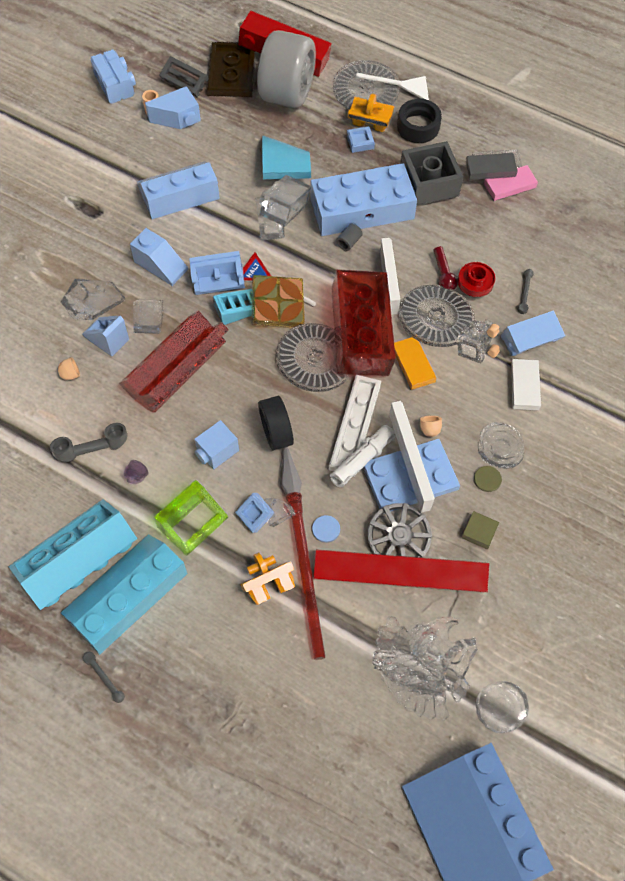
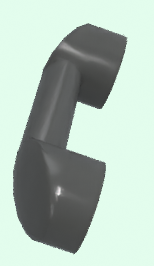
(114, 438)

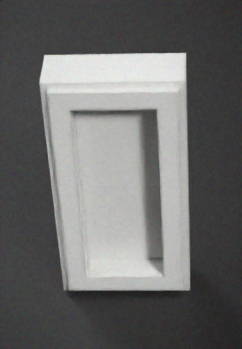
(525, 384)

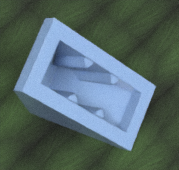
(108, 333)

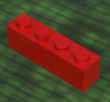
(257, 28)

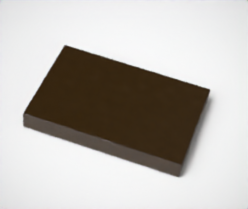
(231, 70)

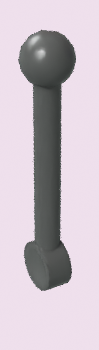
(523, 307)
(90, 659)

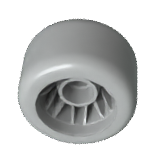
(286, 69)

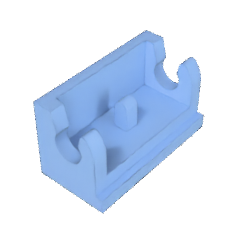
(217, 272)
(532, 333)

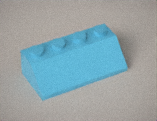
(73, 553)
(125, 593)

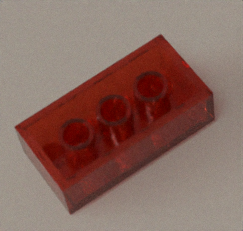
(363, 323)

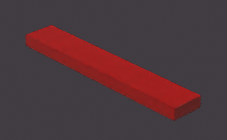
(401, 570)

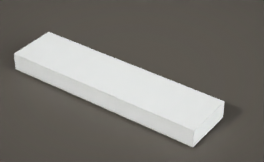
(356, 419)
(411, 456)

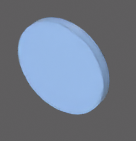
(326, 528)

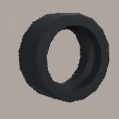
(423, 108)
(276, 423)

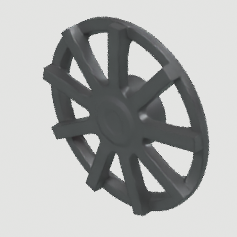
(399, 533)

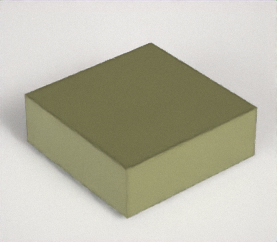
(480, 530)

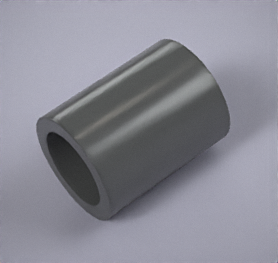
(349, 237)

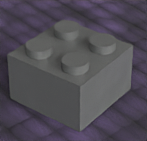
(433, 172)

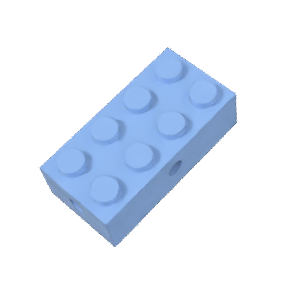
(363, 199)

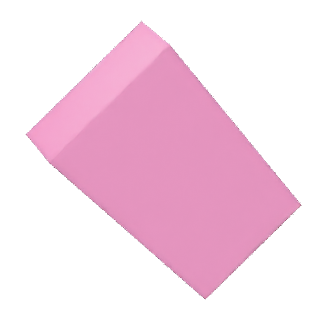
(508, 186)

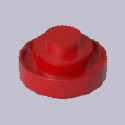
(476, 279)

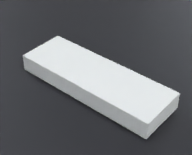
(388, 266)

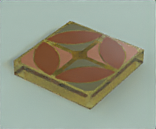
(277, 301)

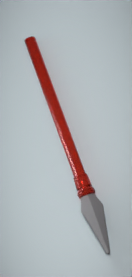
(292, 485)

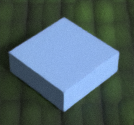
(360, 139)
(254, 512)

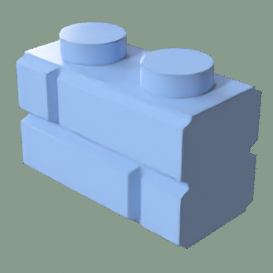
(113, 76)

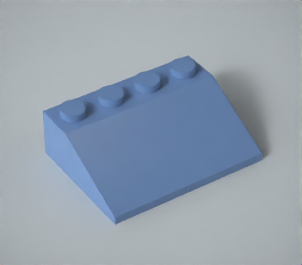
(476, 821)

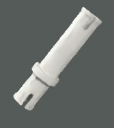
(370, 449)

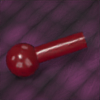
(447, 278)

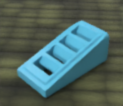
(235, 313)

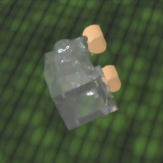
(475, 340)

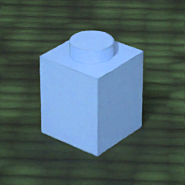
(216, 445)

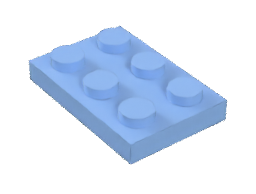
(391, 480)

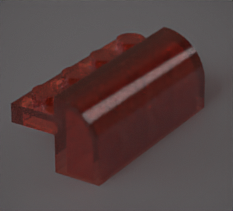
(174, 361)

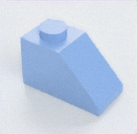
(174, 109)
(157, 257)

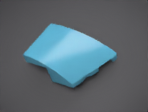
(283, 160)

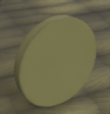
(487, 478)

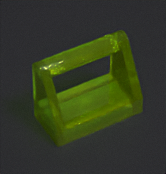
(182, 506)

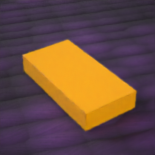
(414, 363)

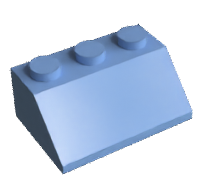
(179, 189)

